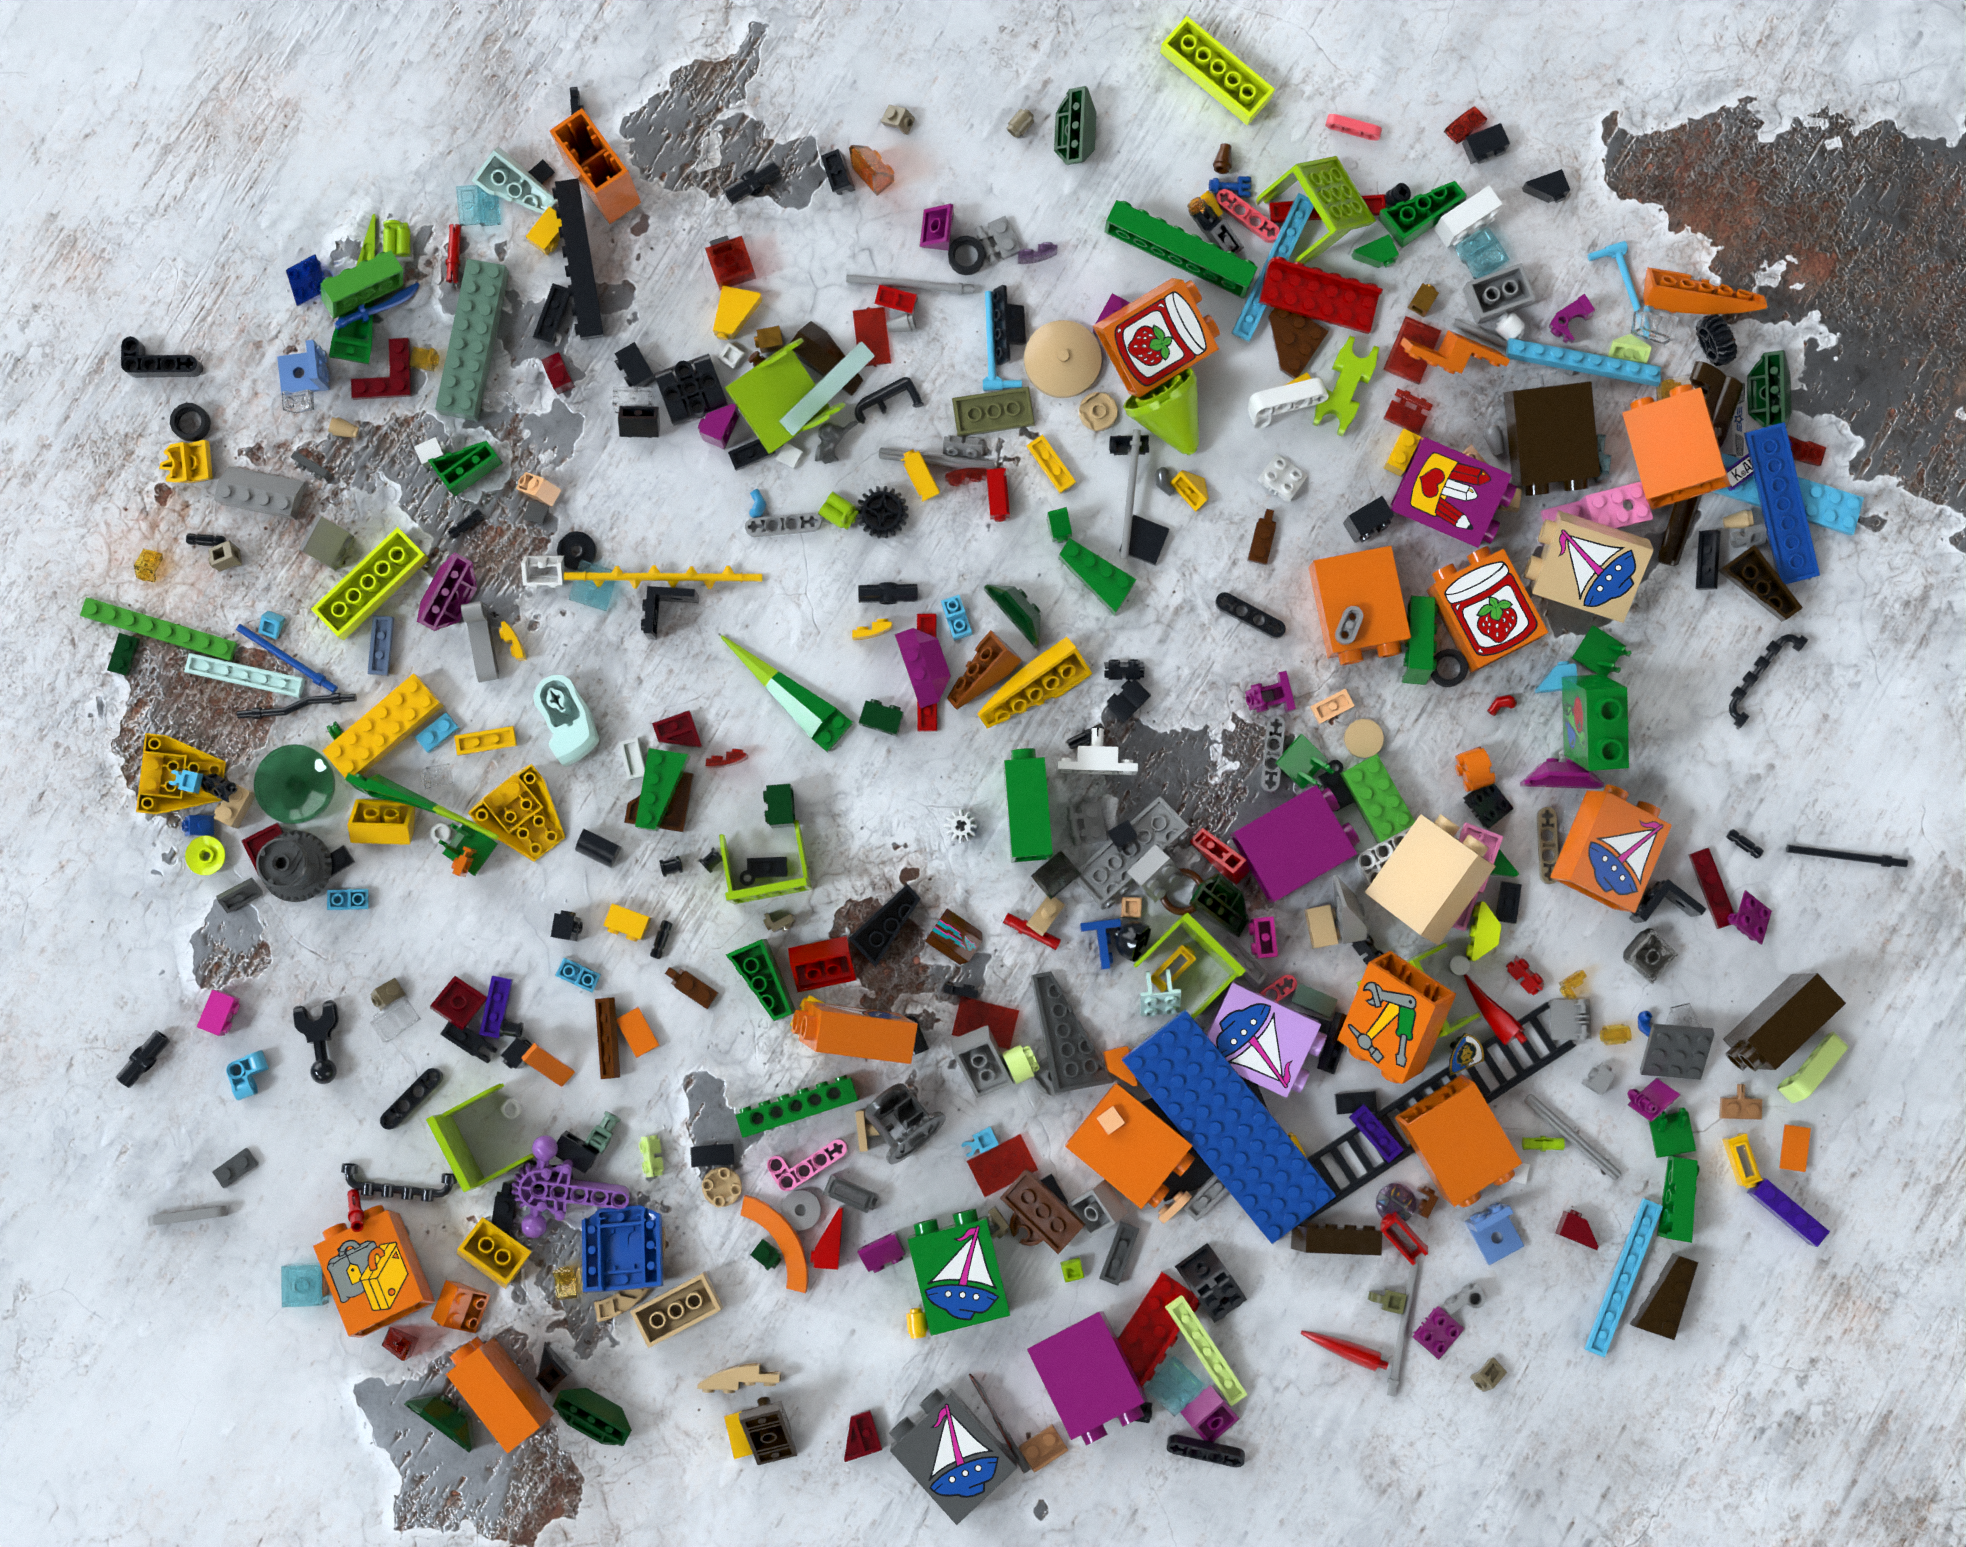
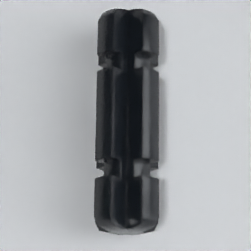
(465, 524)
(204, 540)
(1744, 843)
(661, 939)

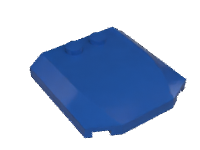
(622, 1250)

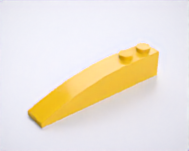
(1041, 679)

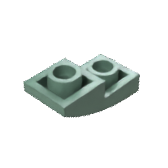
(1314, 1000)

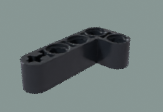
(162, 362)

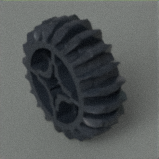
(1716, 339)
(884, 495)

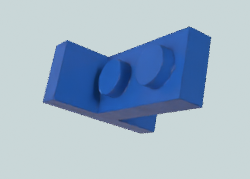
(1103, 938)

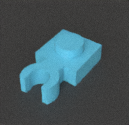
(187, 780)
(983, 1141)

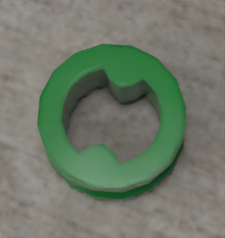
(334, 730)

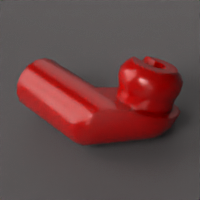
(1502, 701)

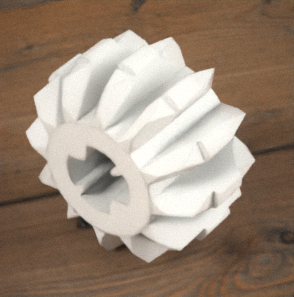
(967, 827)

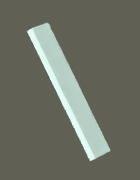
(826, 388)
(244, 675)

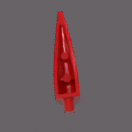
(1499, 1020)
(1348, 1350)

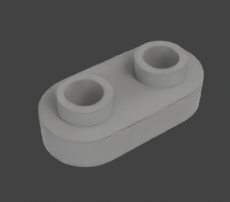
(1349, 626)

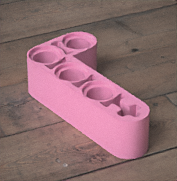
(809, 1161)

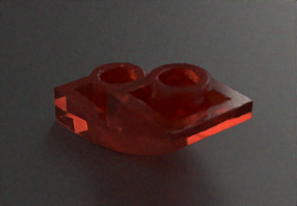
(1465, 125)
(1807, 452)
(958, 476)
(732, 758)

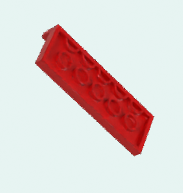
(1319, 295)
(1152, 1327)

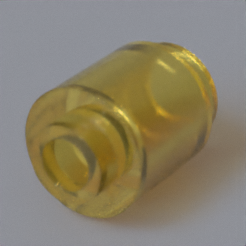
(1615, 1034)

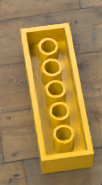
(383, 727)

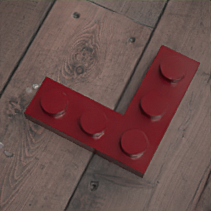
(388, 387)

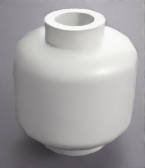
(1510, 326)

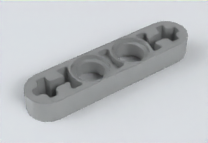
(783, 521)
(1275, 754)
(188, 1215)

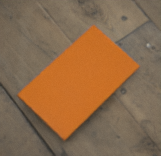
(637, 1032)
(1794, 1148)

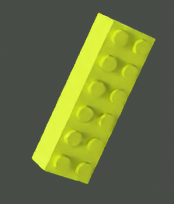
(1217, 70)
(370, 584)

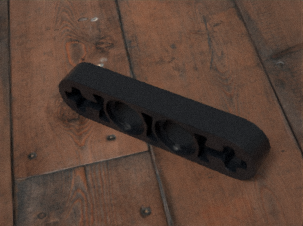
(1251, 613)
(409, 1096)
(1177, 1443)

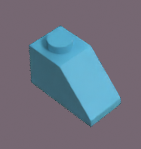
(1553, 680)

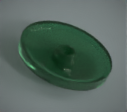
(294, 784)

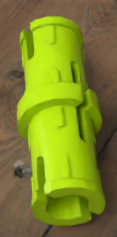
(1543, 1143)

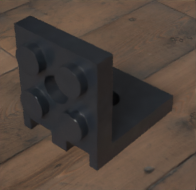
(651, 605)
(1673, 893)
(1212, 1283)

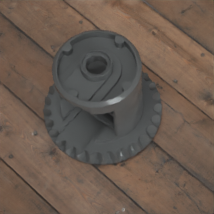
(294, 866)
(908, 1113)

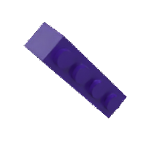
(1788, 1212)

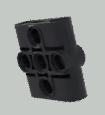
(668, 385)

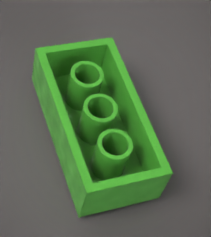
(361, 284)
(1377, 798)

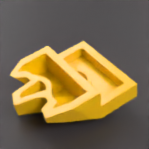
(188, 462)

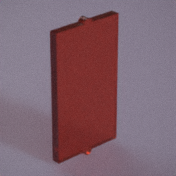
(872, 331)

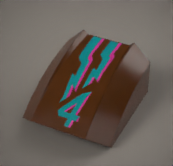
(955, 937)

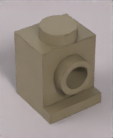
(224, 556)

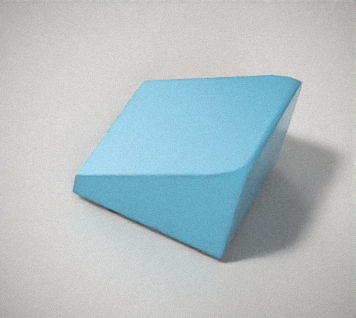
(271, 624)

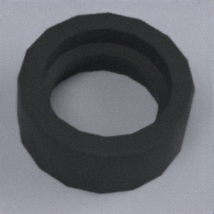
(966, 240)
(175, 418)
(1463, 668)

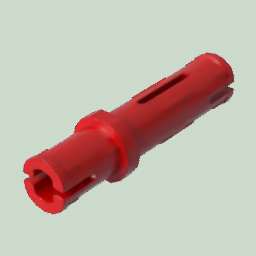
(452, 261)
(1020, 925)
(355, 1212)

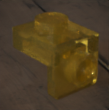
(147, 565)
(565, 1283)

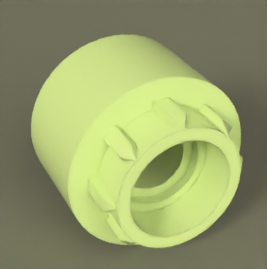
(1021, 1063)

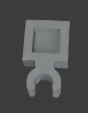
(1751, 536)

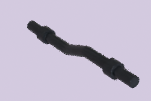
(259, 713)

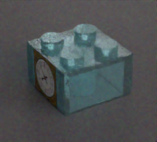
(303, 1285)

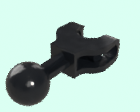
(317, 1033)

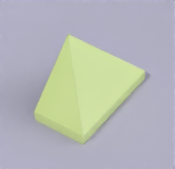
(1630, 349)

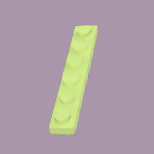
(1206, 1350)

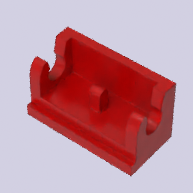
(896, 299)

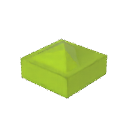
(1072, 1270)

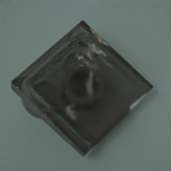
(1649, 954)

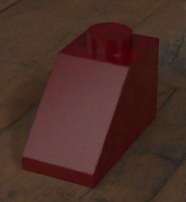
(557, 373)
(1576, 1229)

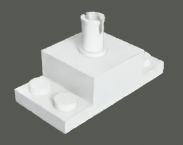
(1097, 759)

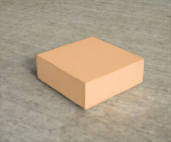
(1131, 907)
(1110, 1120)

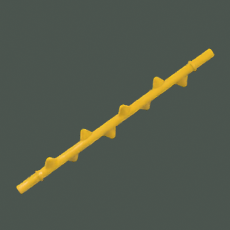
(655, 575)

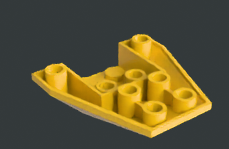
(159, 758)
(521, 814)

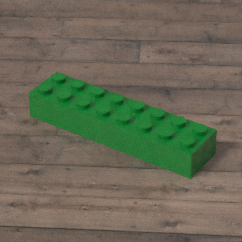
(1180, 248)

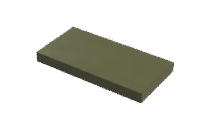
(993, 411)

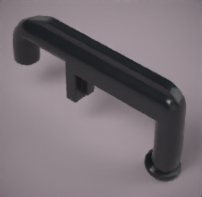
(879, 396)

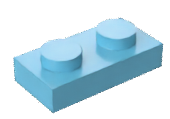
(437, 732)

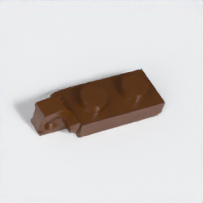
(1262, 539)
(692, 987)

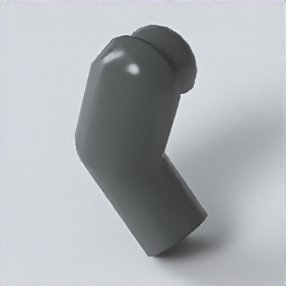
(1161, 481)

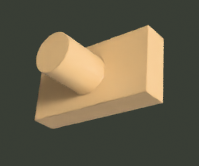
(1045, 915)
(864, 1130)

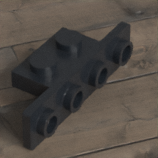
(1008, 324)

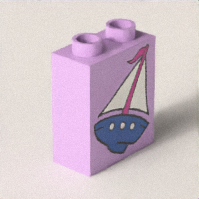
(1265, 1039)

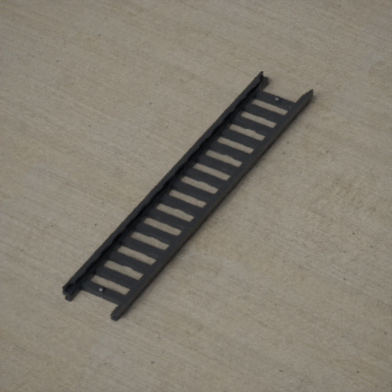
(1489, 1096)

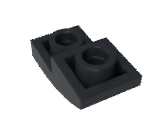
(712, 1155)

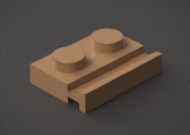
(1043, 1448)

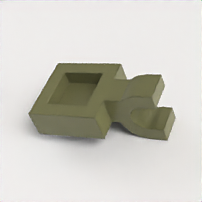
(1390, 1301)

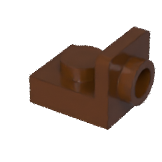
(1426, 1205)

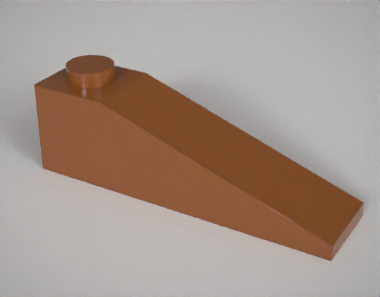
(989, 666)

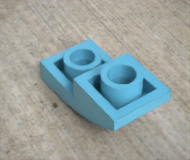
(956, 617)
(347, 899)
(577, 974)

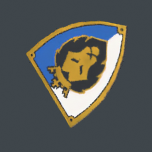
(1466, 1053)

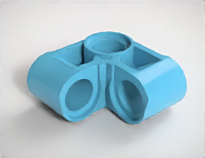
(244, 1084)

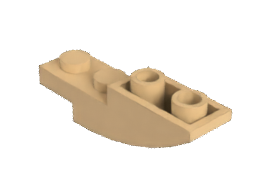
(730, 1378)

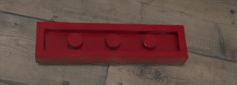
(1712, 887)

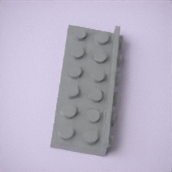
(1106, 873)

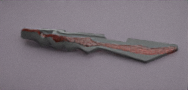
(1011, 1444)

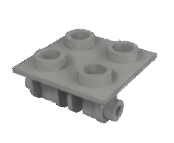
(1570, 1019)

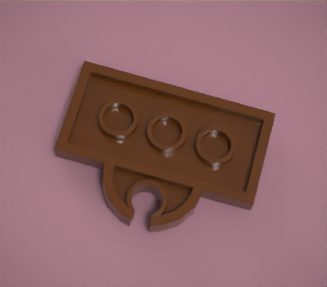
(1040, 1213)

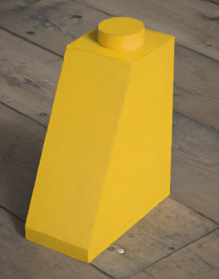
(734, 311)

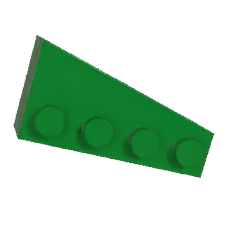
(1098, 575)
(659, 784)
(764, 978)
(1678, 1199)

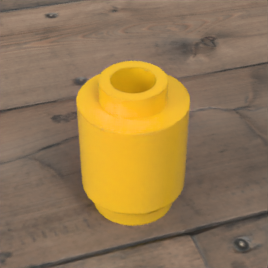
(916, 1323)

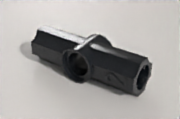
(752, 182)
(888, 593)
(142, 1059)

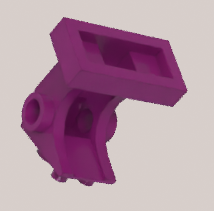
(1580, 308)
(1281, 692)

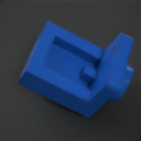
(198, 825)

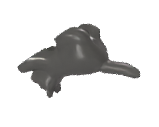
(830, 437)

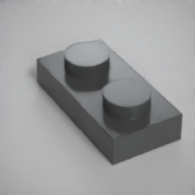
(317, 471)
(239, 895)
(235, 1168)

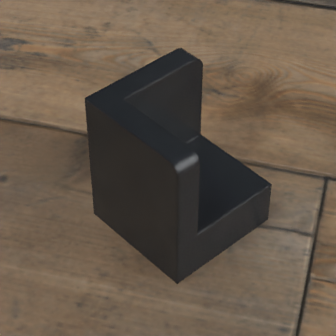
(1122, 835)

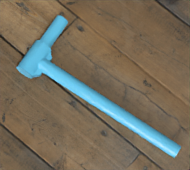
(1617, 251)
(994, 382)

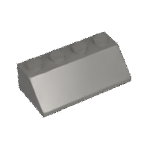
(260, 492)

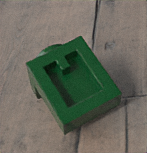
(766, 1255)

